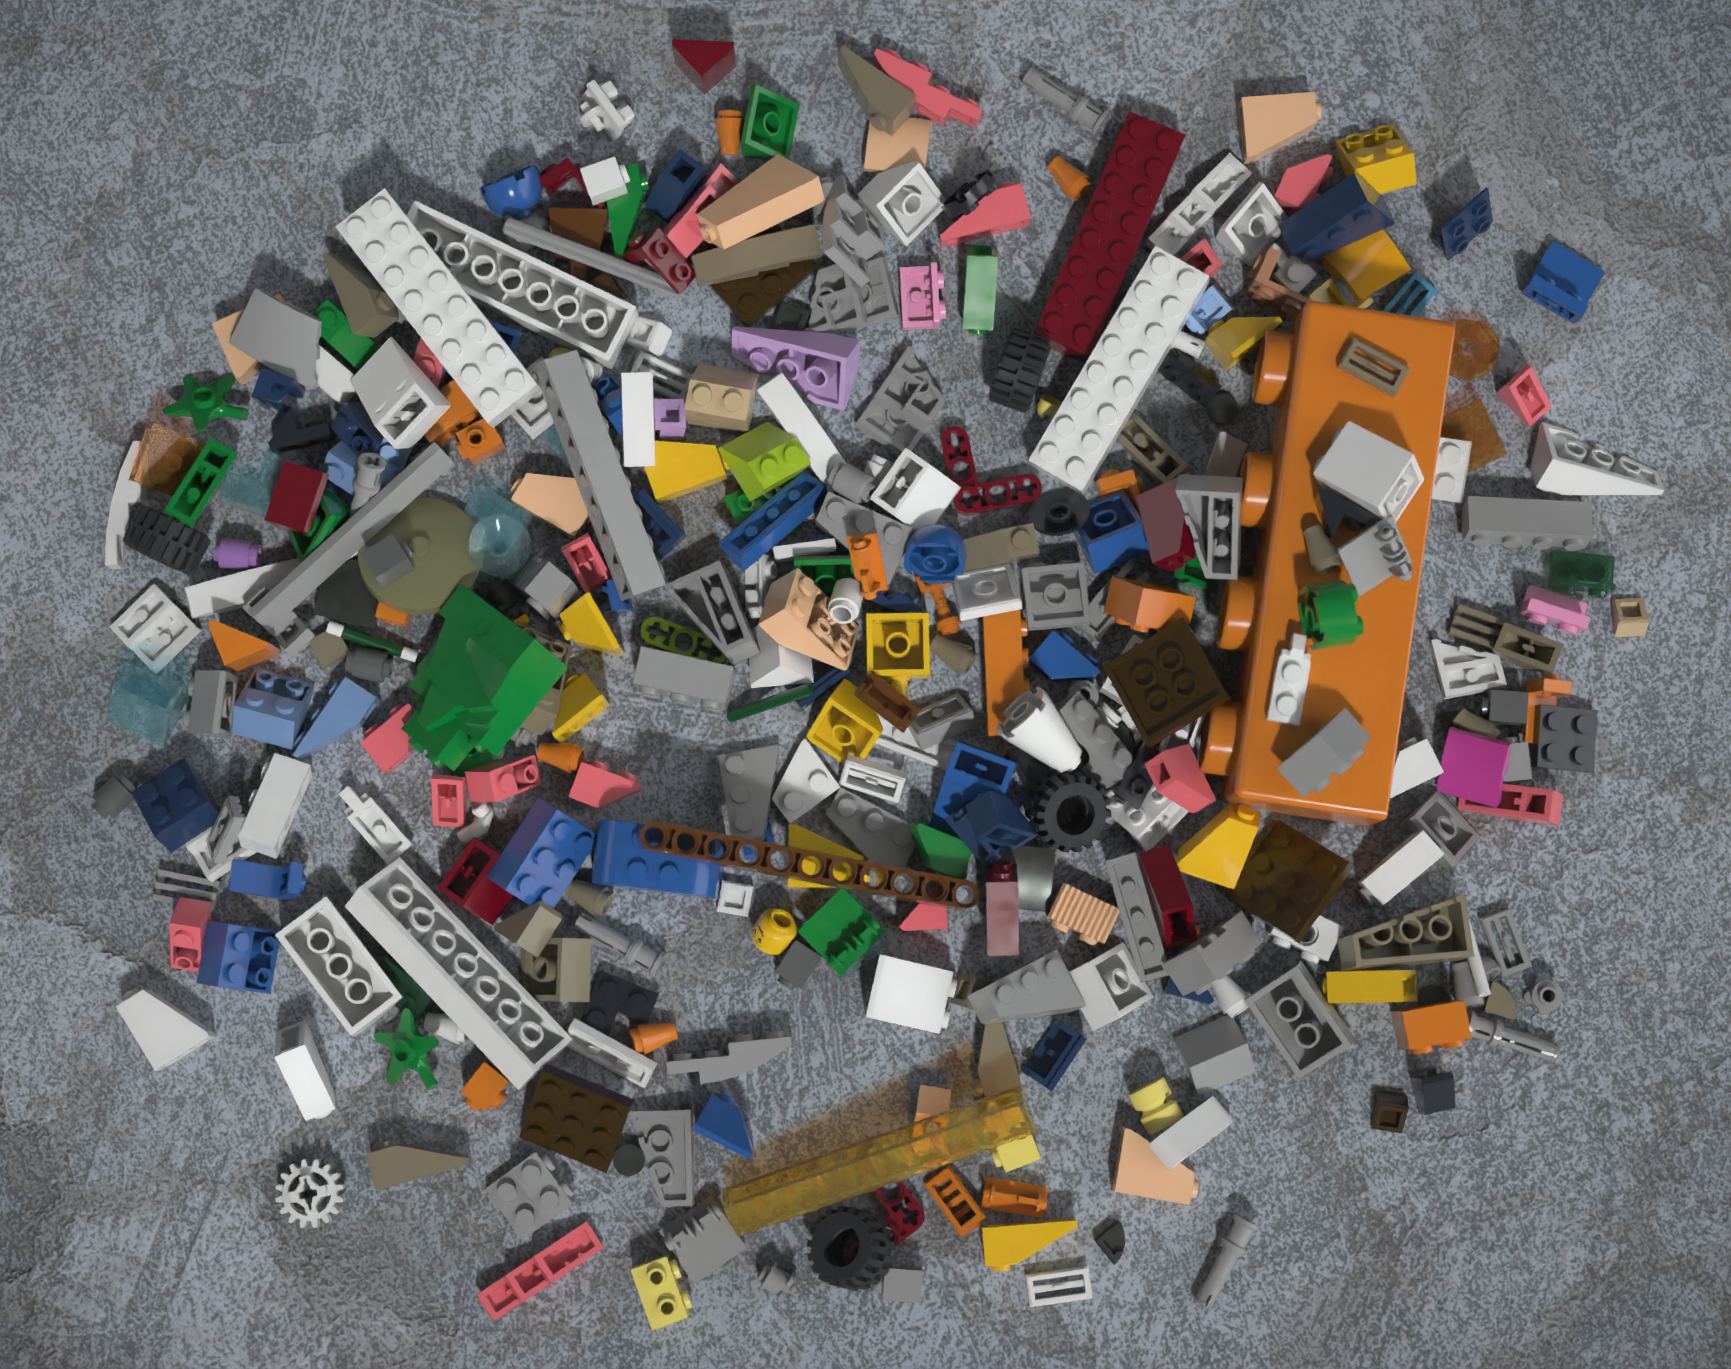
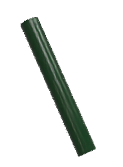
(770, 702)

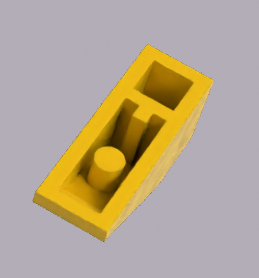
(1014, 1242)

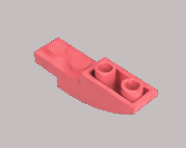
(932, 102)
(684, 226)

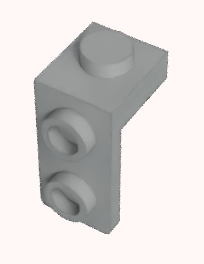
(290, 631)

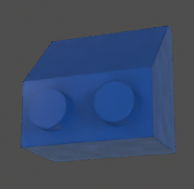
(1112, 533)

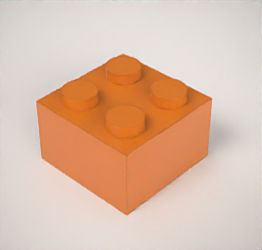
(1147, 604)
(1430, 1025)

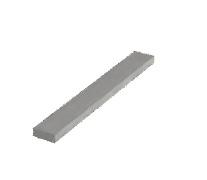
(351, 536)

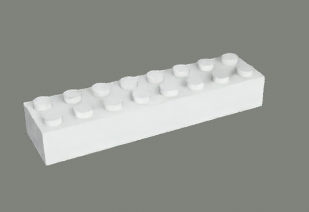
(528, 288)
(438, 308)
(1119, 370)
(458, 972)

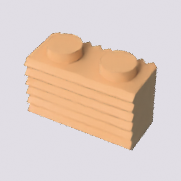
(1083, 914)

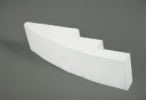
(1200, 206)
(798, 421)
(122, 510)
(233, 590)

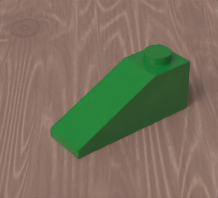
(626, 209)
(338, 334)
(201, 482)

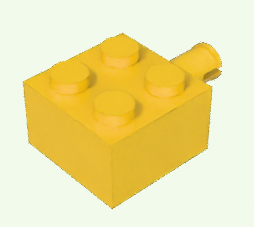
(898, 647)

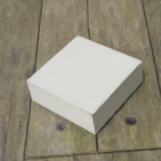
(735, 898)

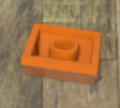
(238, 648)

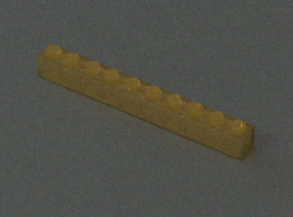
(878, 1161)

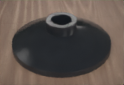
(1059, 512)

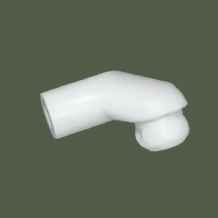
(480, 825)

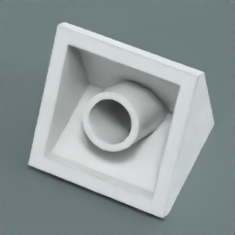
(1252, 225)
(777, 664)

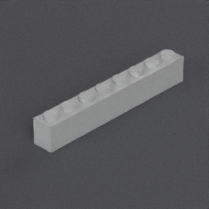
(599, 474)

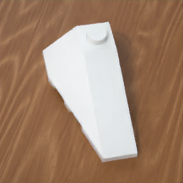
(1574, 468)

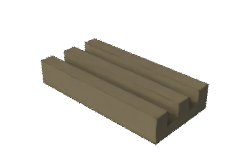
(1368, 378)
(1461, 609)

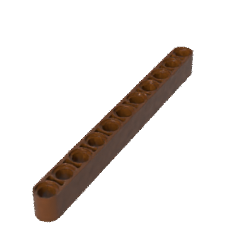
(824, 866)

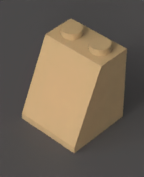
(721, 398)

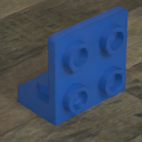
(1563, 282)

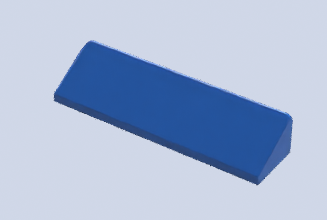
(774, 520)

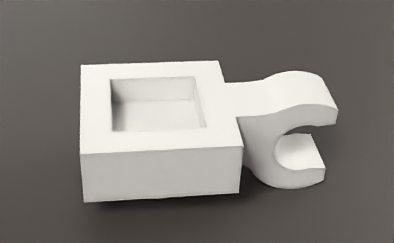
(1292, 272)

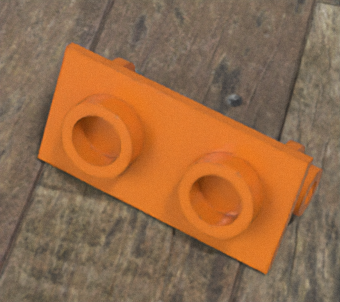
(867, 563)
(1014, 1197)

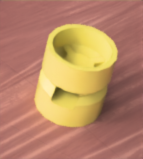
(1155, 1105)

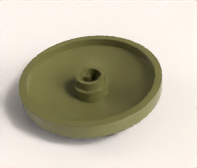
(441, 559)

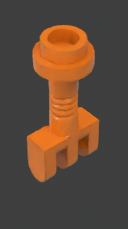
(948, 624)

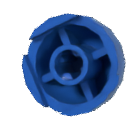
(514, 193)
(935, 554)

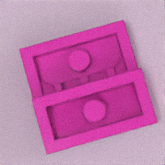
(1474, 767)

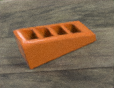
(970, 1225)

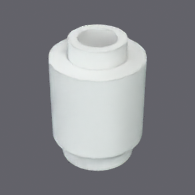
(845, 600)

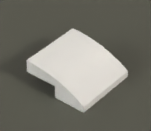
(155, 628)

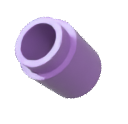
(237, 554)

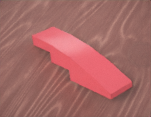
(539, 1271)

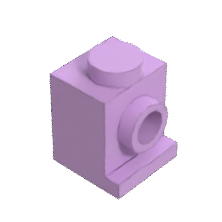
(669, 419)

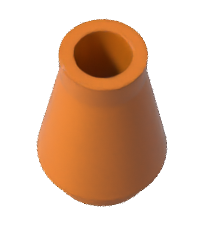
(729, 131)
(1069, 178)
(562, 755)
(649, 1037)

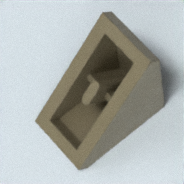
(1528, 649)
(530, 927)

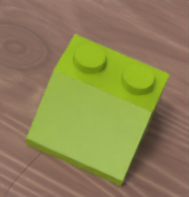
(764, 459)

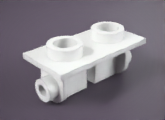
(762, 574)

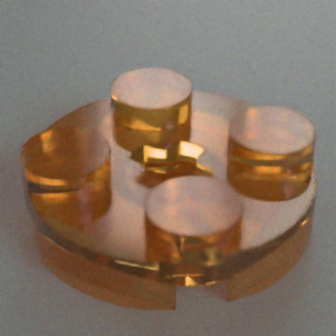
(1486, 351)

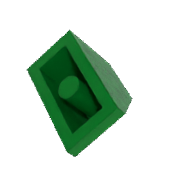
(940, 851)

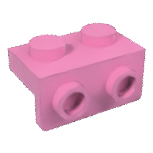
(921, 297)
(1554, 609)

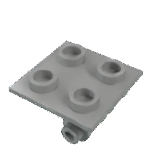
(1376, 556)
(702, 1239)

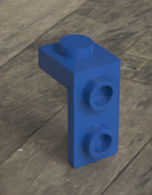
(267, 880)

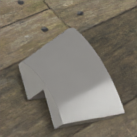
(850, 232)
(845, 306)
(280, 337)
(902, 406)

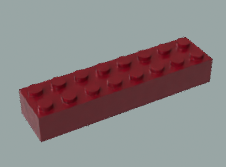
(1109, 236)

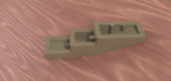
(756, 255)

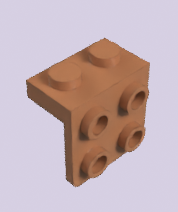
(1270, 293)

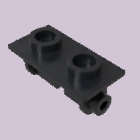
(1199, 386)
(1137, 779)

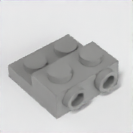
(1055, 595)
(531, 1194)

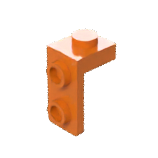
(1115, 481)
(1543, 692)

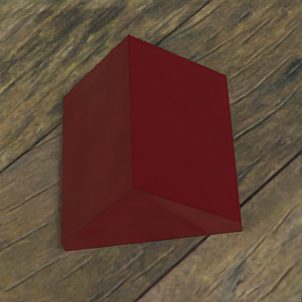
(704, 61)
(296, 498)

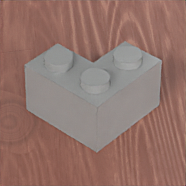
(1325, 753)

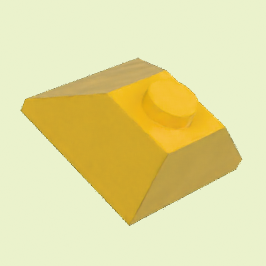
(1238, 337)
(588, 627)
(578, 706)
(845, 725)

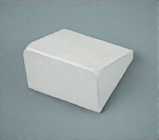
(649, 336)

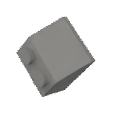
(212, 703)

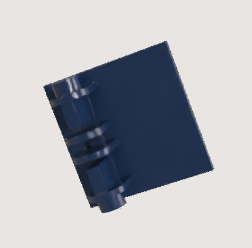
(1465, 225)

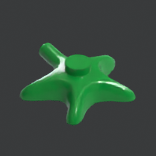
(206, 402)
(409, 1050)

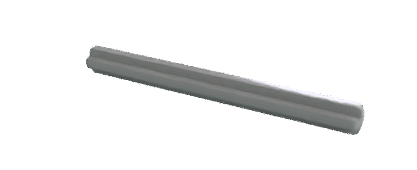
(587, 255)

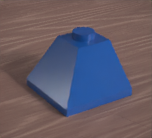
(725, 1124)

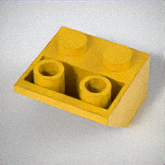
(1378, 158)

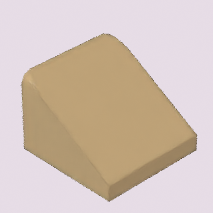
(1629, 617)

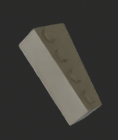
(1422, 937)

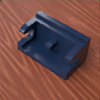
(273, 389)
(658, 525)
(824, 679)
(1054, 1055)

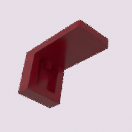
(557, 175)
(662, 256)

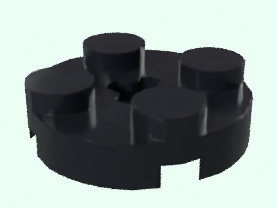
(966, 196)

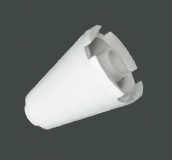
(1040, 731)

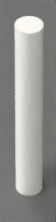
(1478, 970)

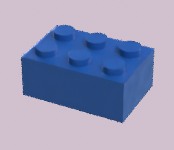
(543, 855)

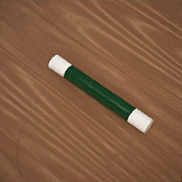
(372, 641)

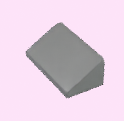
(942, 721)

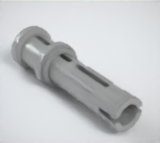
(1077, 107)
(367, 481)
(632, 950)
(1496, 1033)
(1232, 1247)

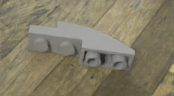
(743, 1057)

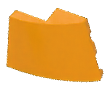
(1367, 264)

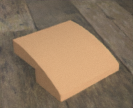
(905, 146)

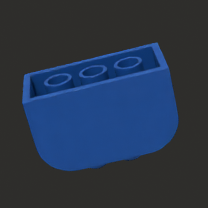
(625, 865)

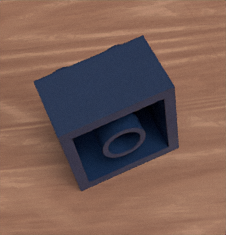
(177, 805)

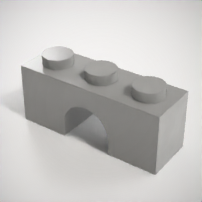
(1107, 754)

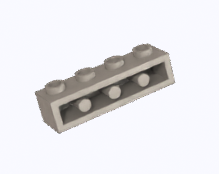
(1526, 522)

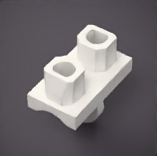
(601, 112)

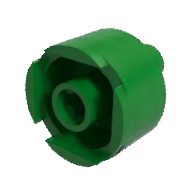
(1330, 614)

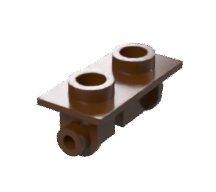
(887, 701)

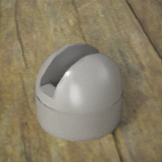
(1490, 967)

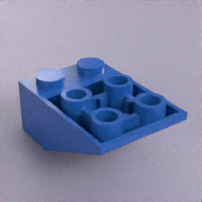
(967, 775)

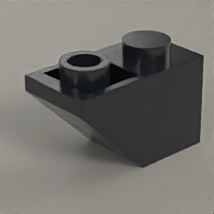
(1433, 1090)

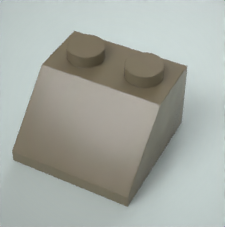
(559, 971)

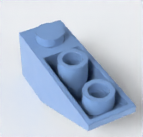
(343, 714)

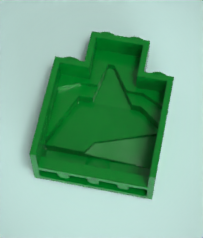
(477, 682)

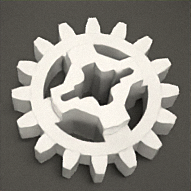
(312, 1206)

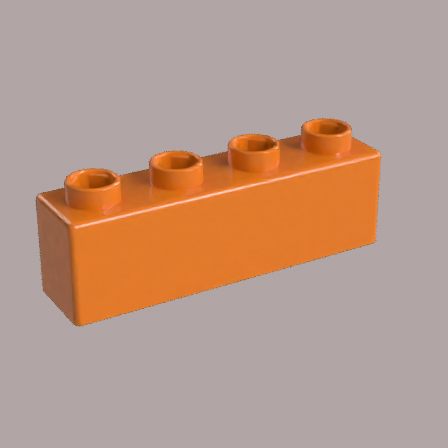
(1262, 611)

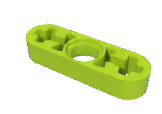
(665, 626)

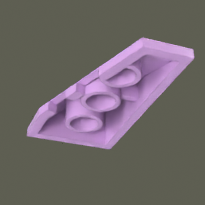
(811, 361)

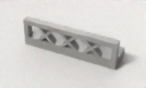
(1138, 916)

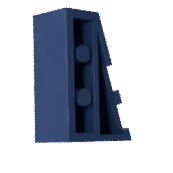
(1336, 219)

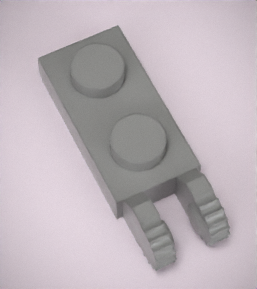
(1101, 621)

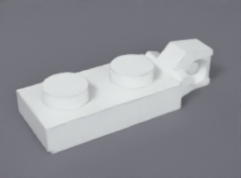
(1289, 683)
(375, 825)

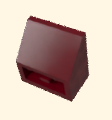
(469, 883)

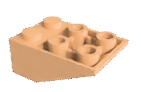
(800, 620)

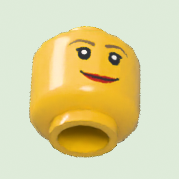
(773, 931)

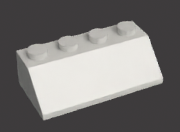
(339, 967)

